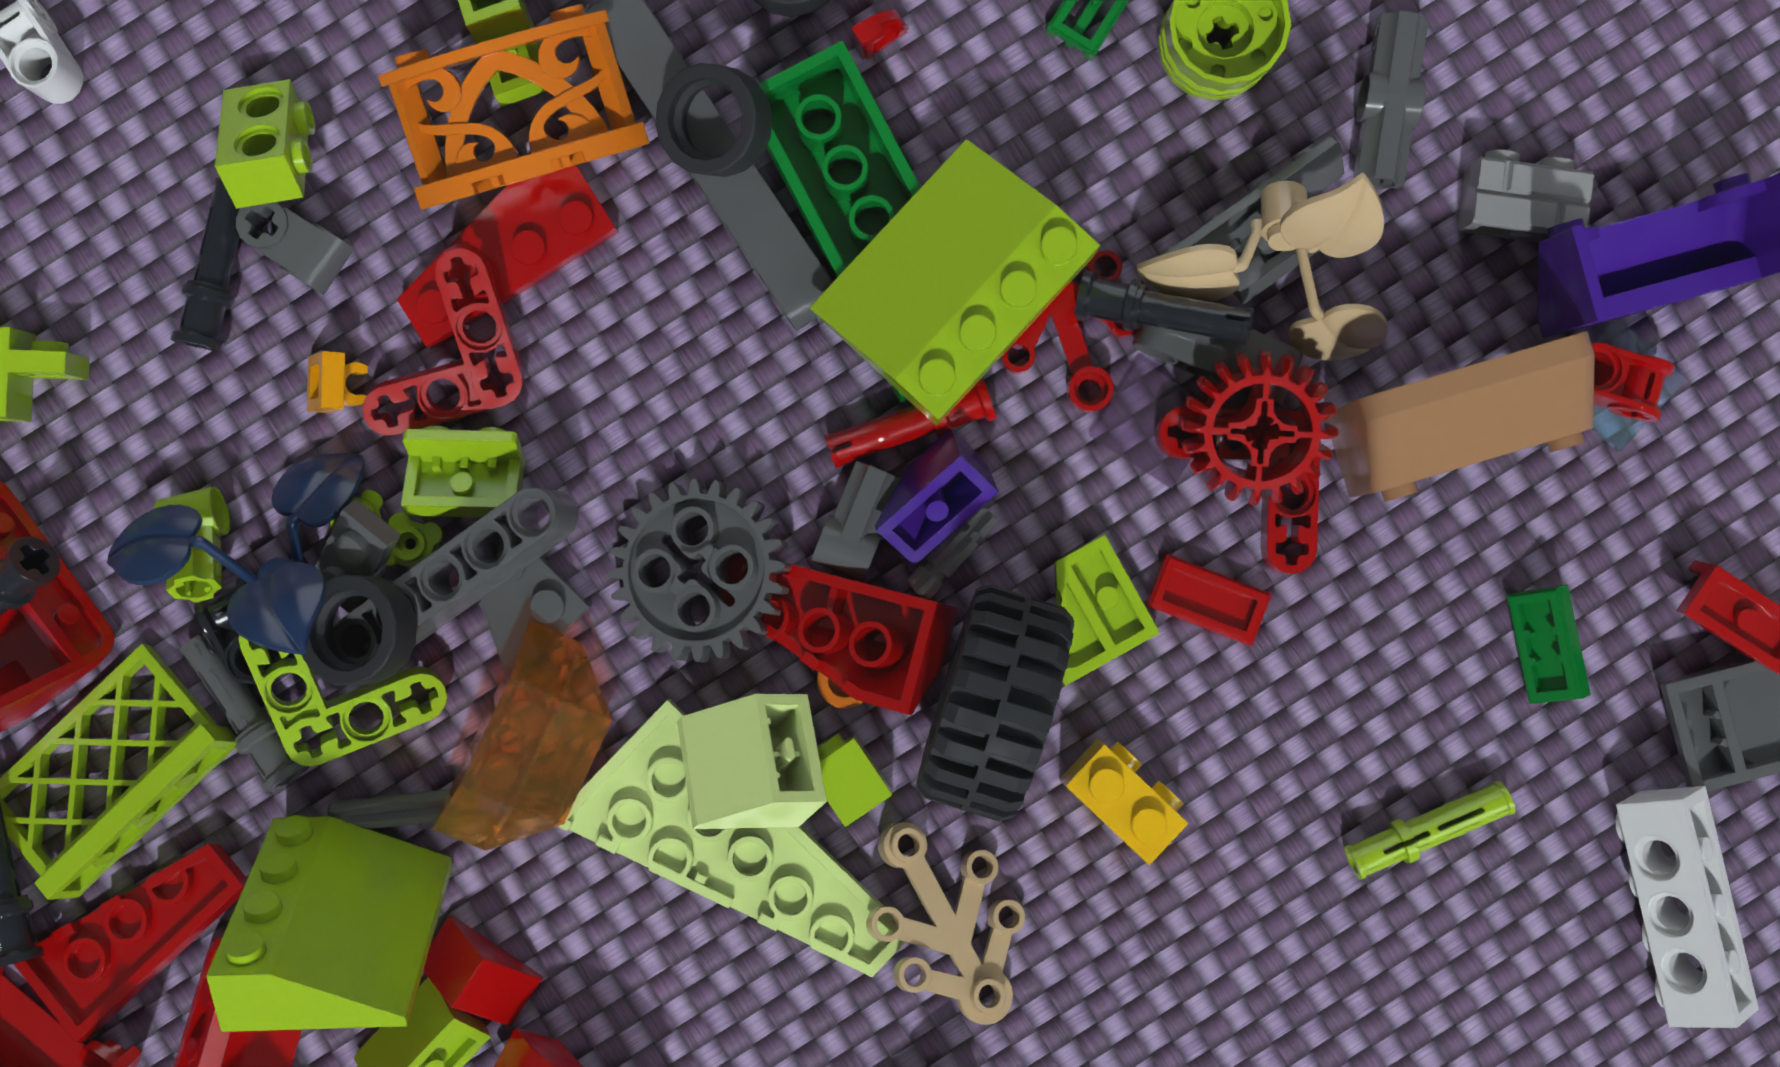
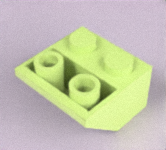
(752, 763)

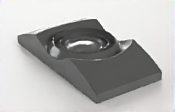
(1725, 723)

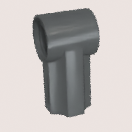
(850, 535)

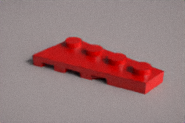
(525, 237)
(118, 949)

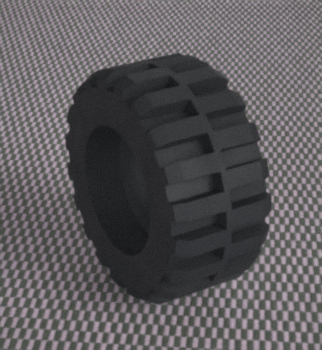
(996, 703)

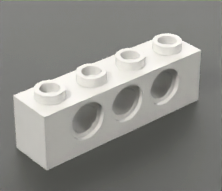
(1684, 820)

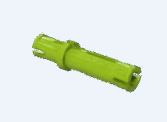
(1487, 806)

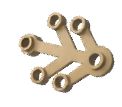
(951, 929)

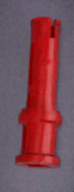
(906, 426)

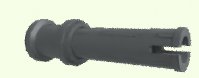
(254, 728)

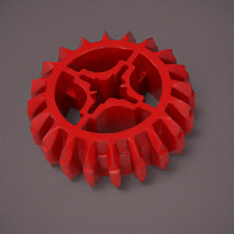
(1255, 477)

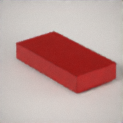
(1208, 599)

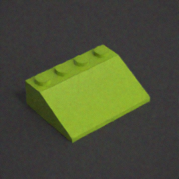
(954, 279)
(328, 930)

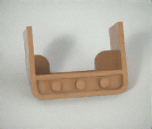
(1466, 417)

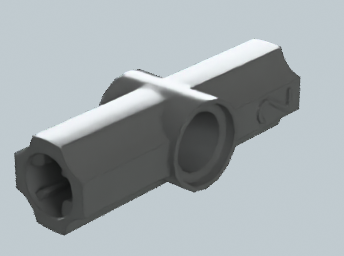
(1391, 98)

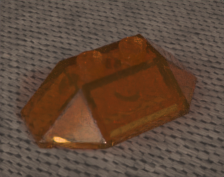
(529, 745)

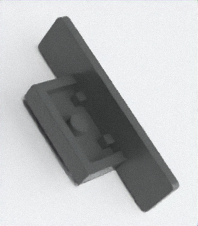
(1315, 170)

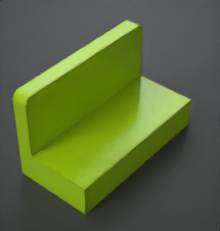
(432, 1038)

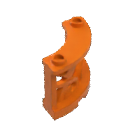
(462, 171)

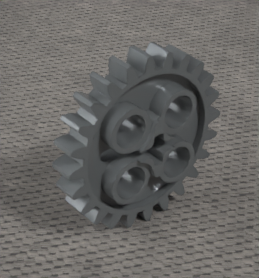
(730, 533)

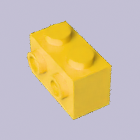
(1123, 801)

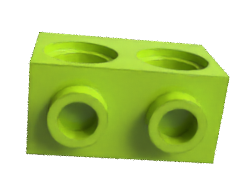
(264, 143)

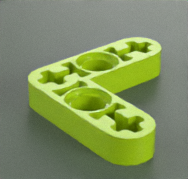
(313, 710)

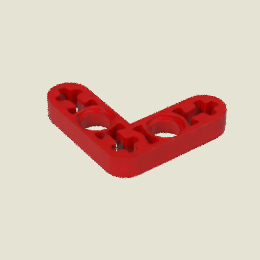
(465, 373)
(1270, 534)

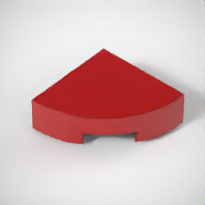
(878, 32)

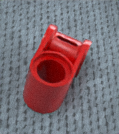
(1629, 382)

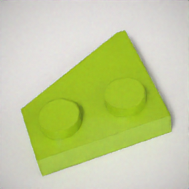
(1103, 606)

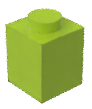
(851, 778)

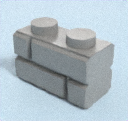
(1521, 197)

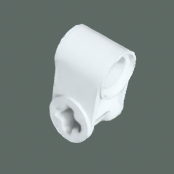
(30, 44)

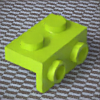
(460, 471)

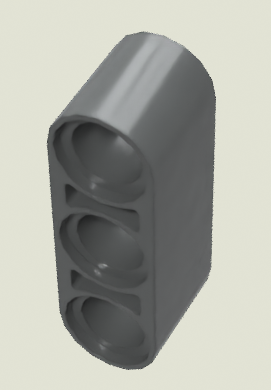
(1199, 353)

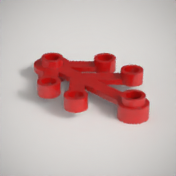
(1072, 341)

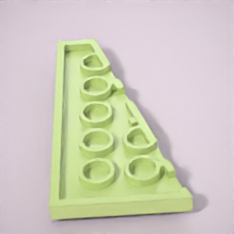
(771, 874)

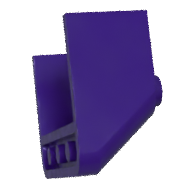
(1659, 256)

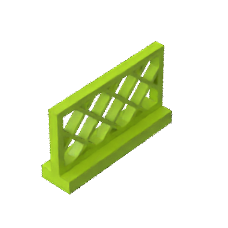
(127, 814)

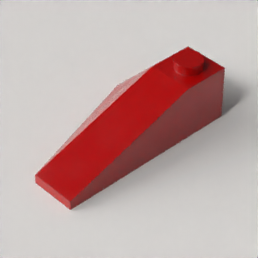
(859, 635)

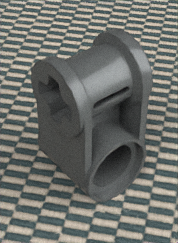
(298, 245)

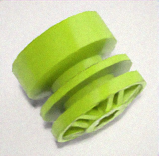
(1204, 70)

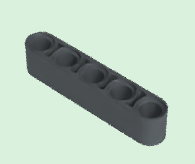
(476, 564)

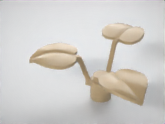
(1334, 222)

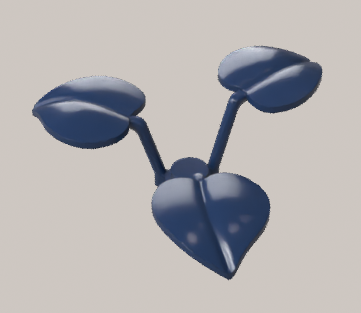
(286, 595)

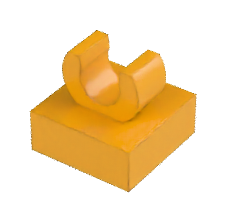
(327, 382)

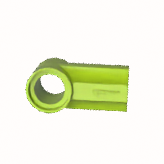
(202, 573)

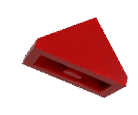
(478, 974)

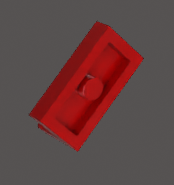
(1734, 614)

